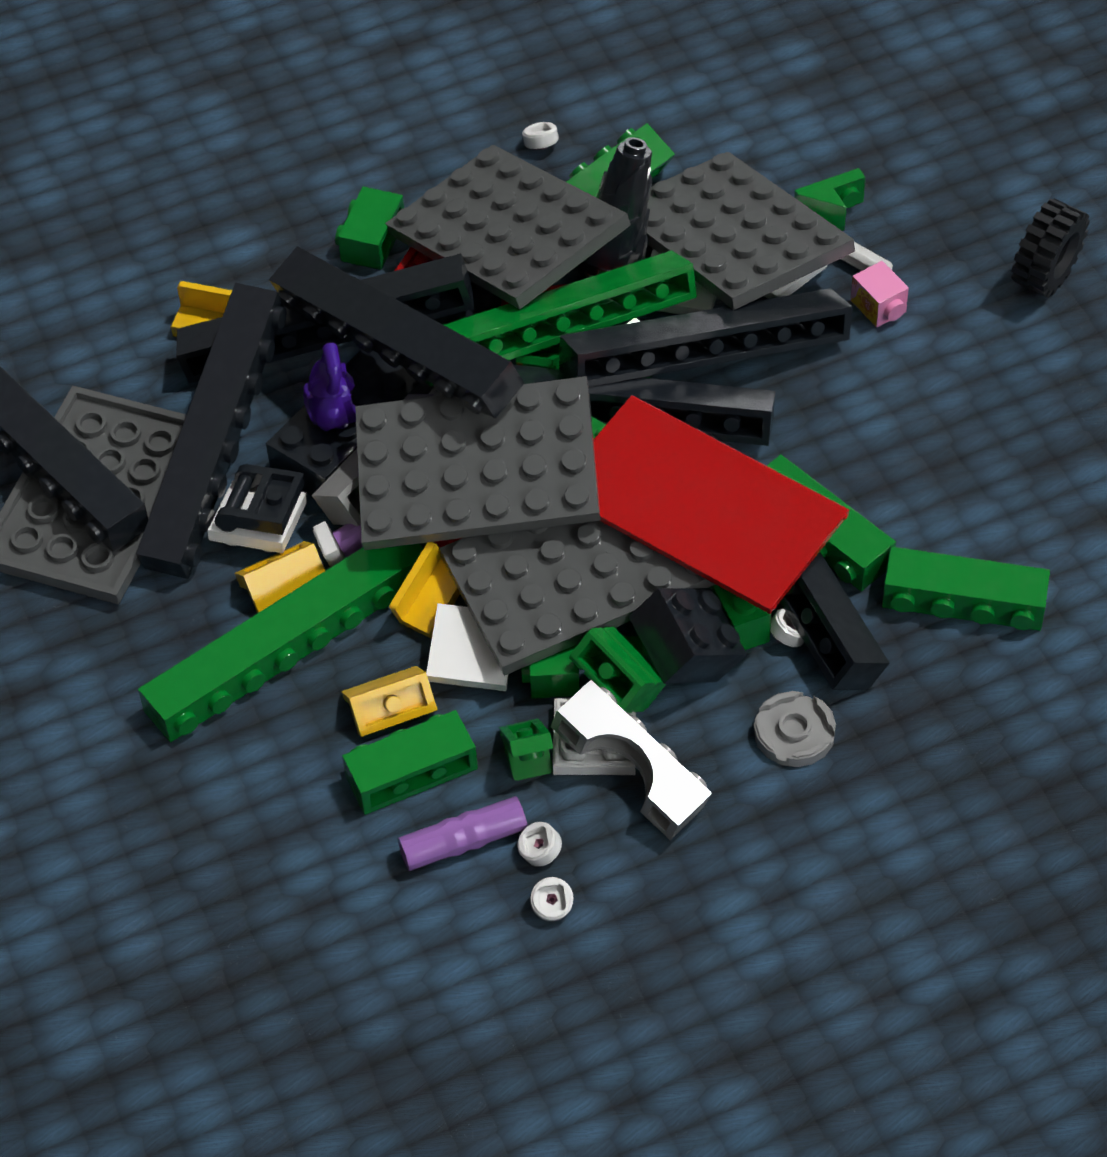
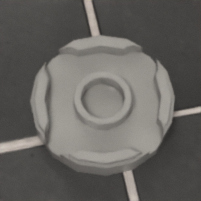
(794, 729)

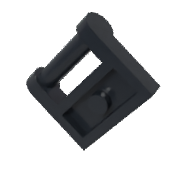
(270, 505)

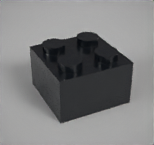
(687, 635)

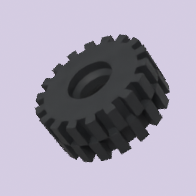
(1050, 247)

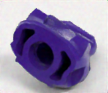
(328, 392)

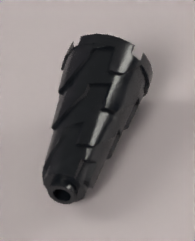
(627, 188)

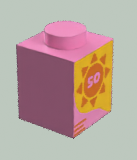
(879, 294)

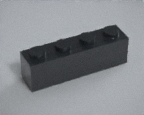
(833, 629)

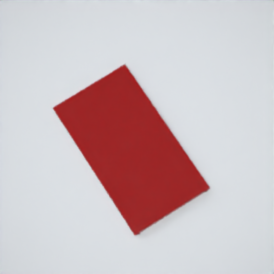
(709, 504)

